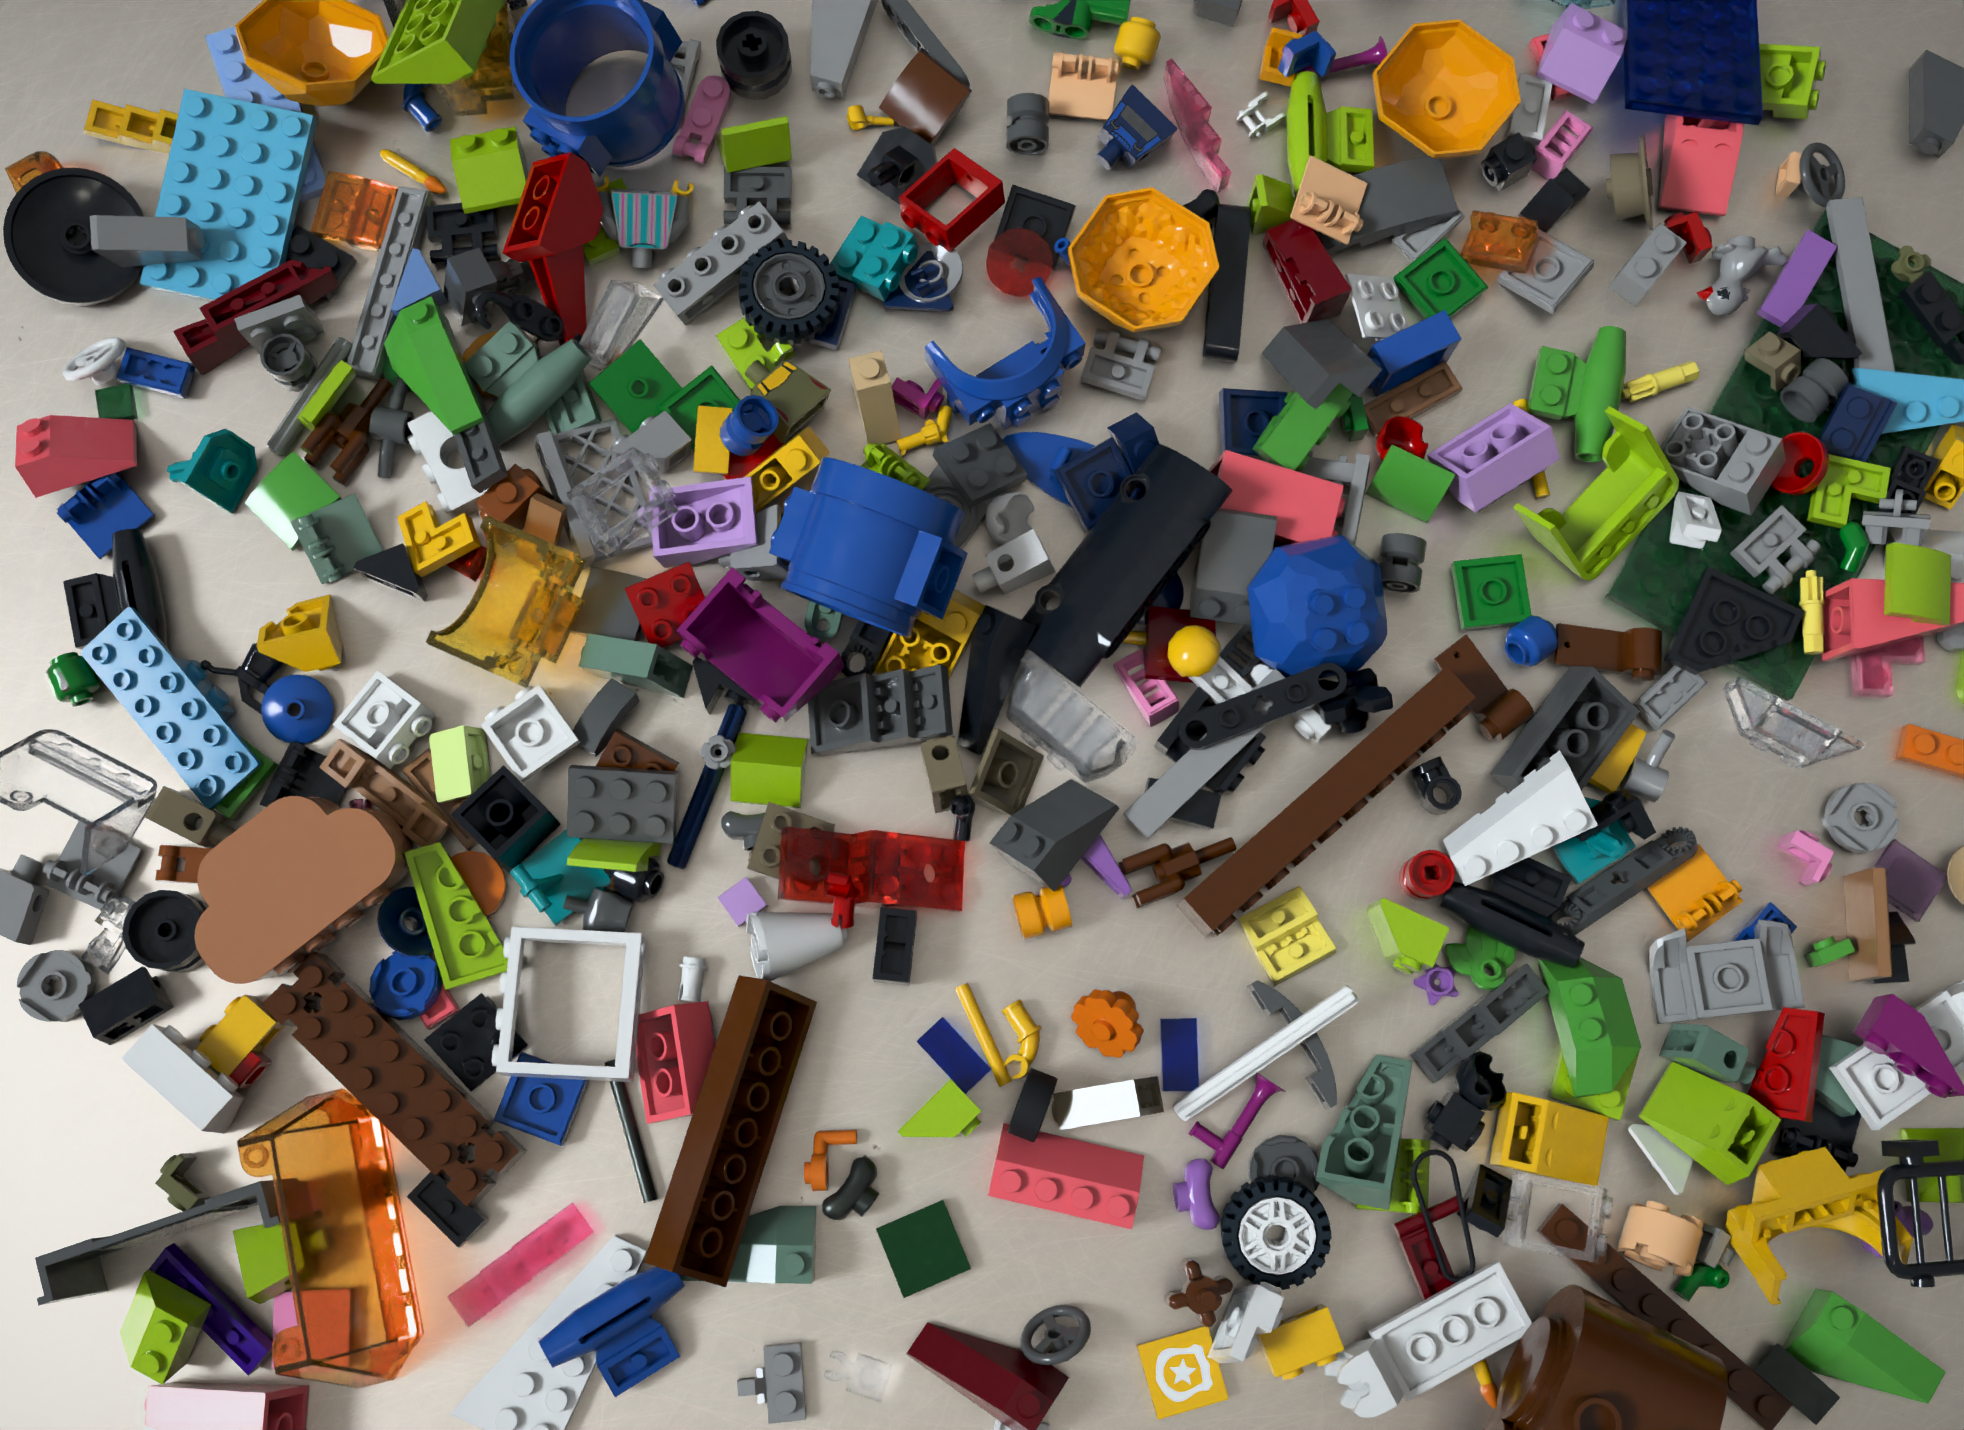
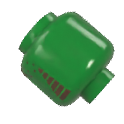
(72, 679)

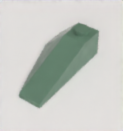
(1365, 1143)
(776, 1247)

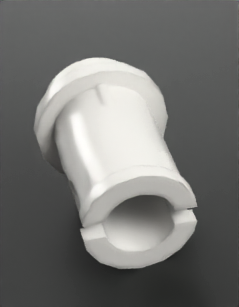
(691, 979)

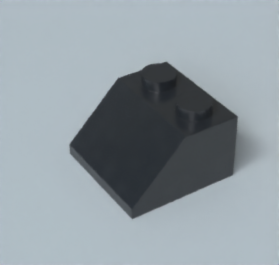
(506, 819)

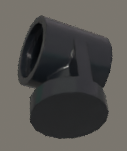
(1432, 775)

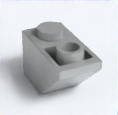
(660, 438)

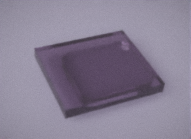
(1910, 880)

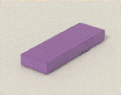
(1797, 278)

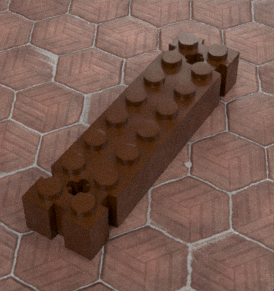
(394, 1078)

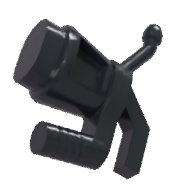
(253, 672)

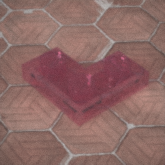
(1873, 668)

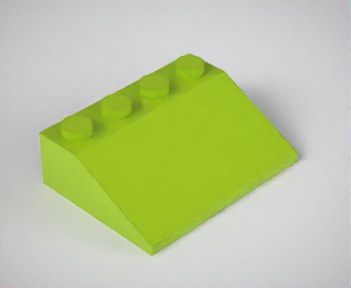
(436, 41)

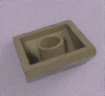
(1005, 774)

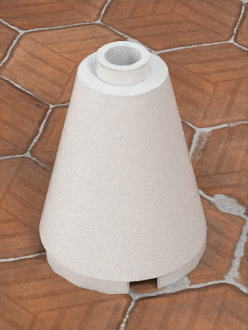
(790, 940)

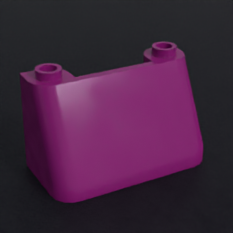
(759, 648)

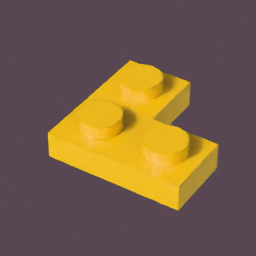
(435, 545)

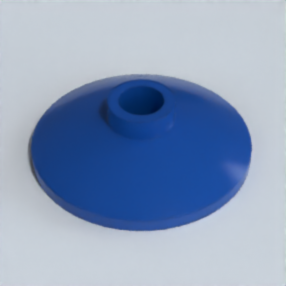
(315, 705)

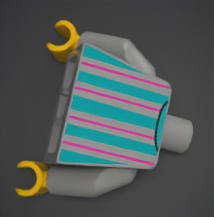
(644, 218)

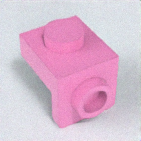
(1807, 849)

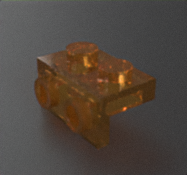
(1501, 242)

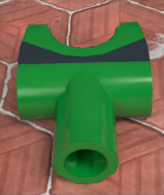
(1074, 17)

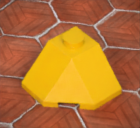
(305, 637)

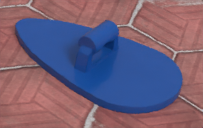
(1043, 453)

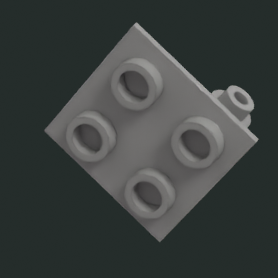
(98, 885)

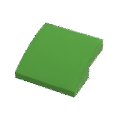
(1410, 483)
(287, 494)

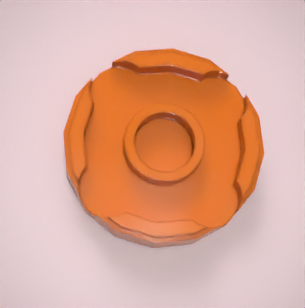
(483, 878)

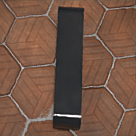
(1228, 285)

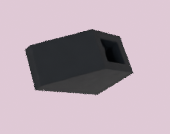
(1818, 335)

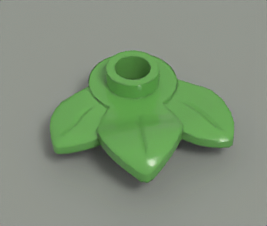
(1478, 953)

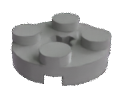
(1841, 822)
(34, 986)

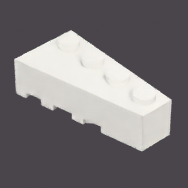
(1521, 823)

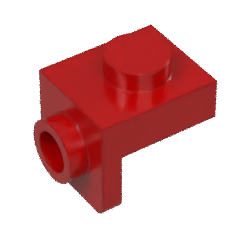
(1691, 230)

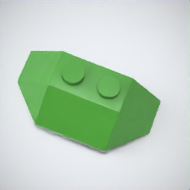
(1591, 1024)

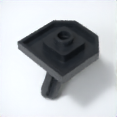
(897, 162)

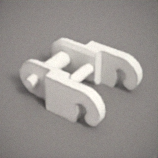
(1267, 124)

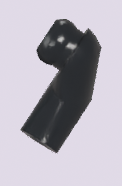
(963, 809)

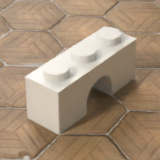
(436, 445)

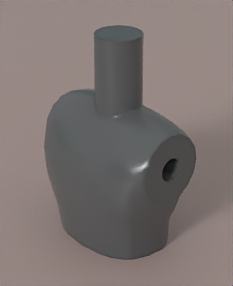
(602, 911)

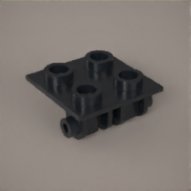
(301, 776)
(468, 1041)
(1826, 1131)

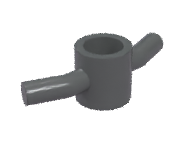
(391, 427)

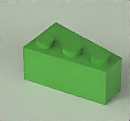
(1300, 427)

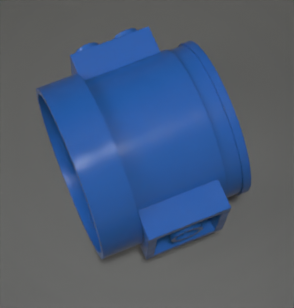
(562, 39)
(870, 546)

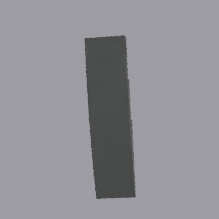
(1480, 1023)

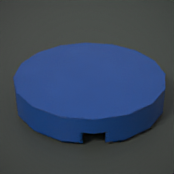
(405, 985)

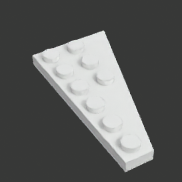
(523, 1386)

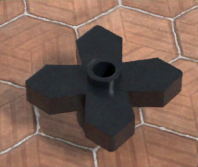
(1359, 698)

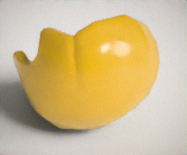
(1193, 651)

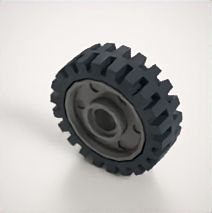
(793, 269)

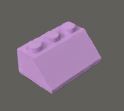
(1496, 456)

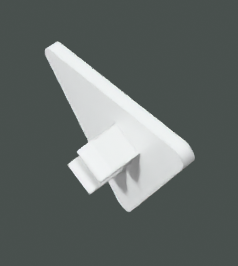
(1664, 1155)

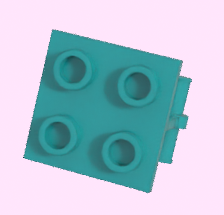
(549, 879)

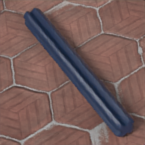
(704, 793)

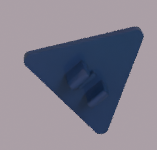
(899, 300)

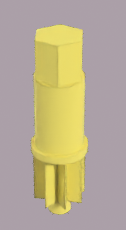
(1660, 381)
(1813, 617)

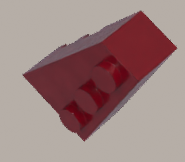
(1306, 271)

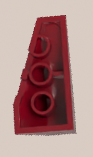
(990, 1375)

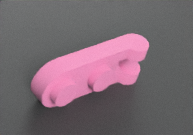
(703, 119)

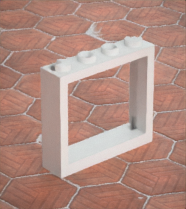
(629, 1006)

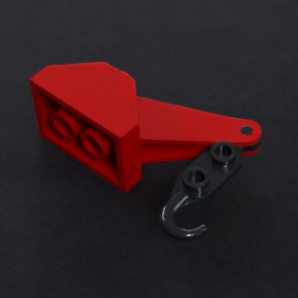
(549, 229)

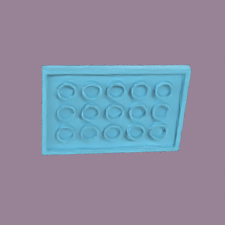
(238, 178)

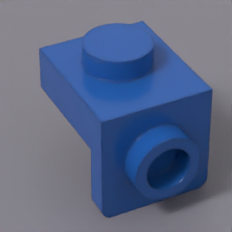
(1307, 51)

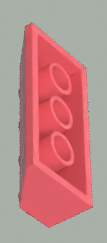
(1068, 1177)

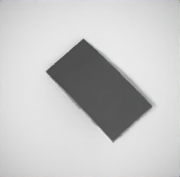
(1400, 201)
(880, 710)

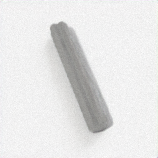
(290, 425)

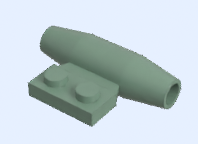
(524, 383)

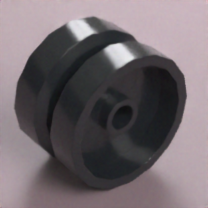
(754, 55)
(162, 931)

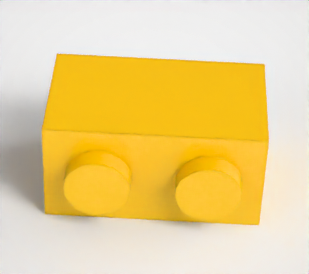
(242, 1030)
(1301, 1341)

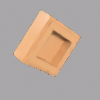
(1788, 175)

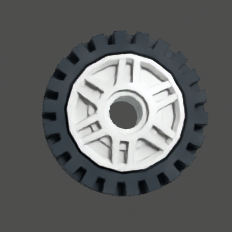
(1268, 1204)

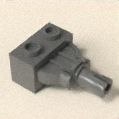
(471, 274)

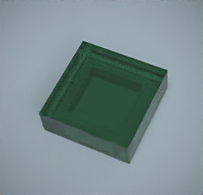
(116, 402)

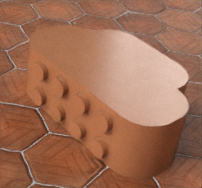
(292, 883)

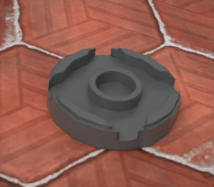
(1285, 1157)

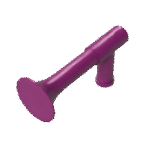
(1372, 56)
(1226, 1147)

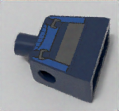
(1133, 131)

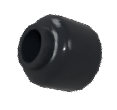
(638, 885)

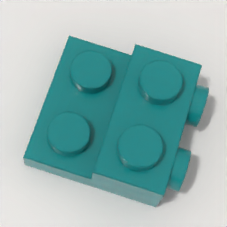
(875, 257)

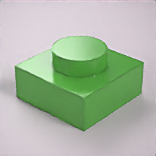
(1828, 951)

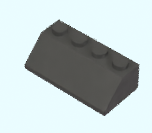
(1579, 718)

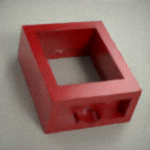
(969, 175)

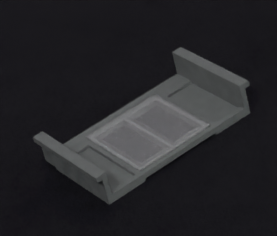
(78, 1269)

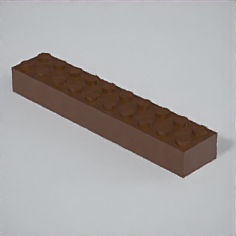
(1333, 796)

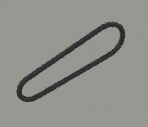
(1427, 1219)

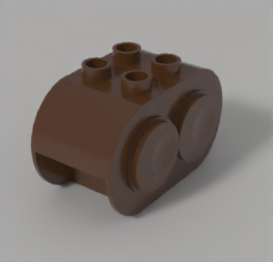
(1606, 1370)

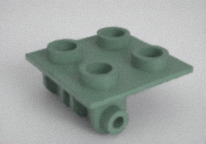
(336, 537)

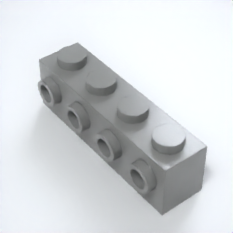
(718, 264)

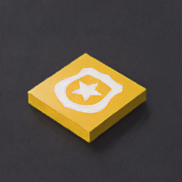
(1181, 1373)

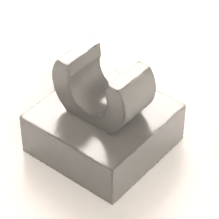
(1714, 1247)

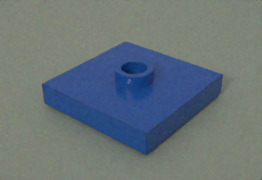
(540, 1104)

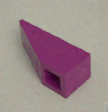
(1907, 1039)

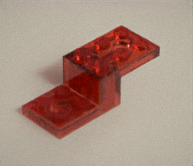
(882, 867)

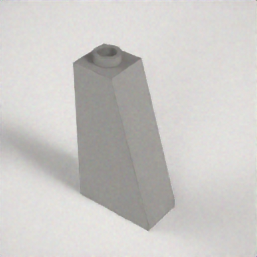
(836, 42)

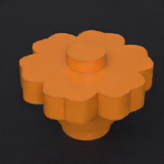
(1108, 1022)

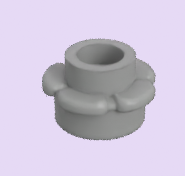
(708, 752)

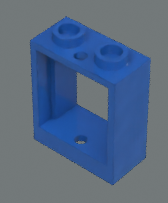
(1413, 351)

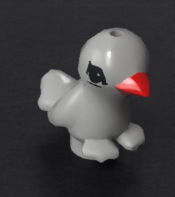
(1738, 263)

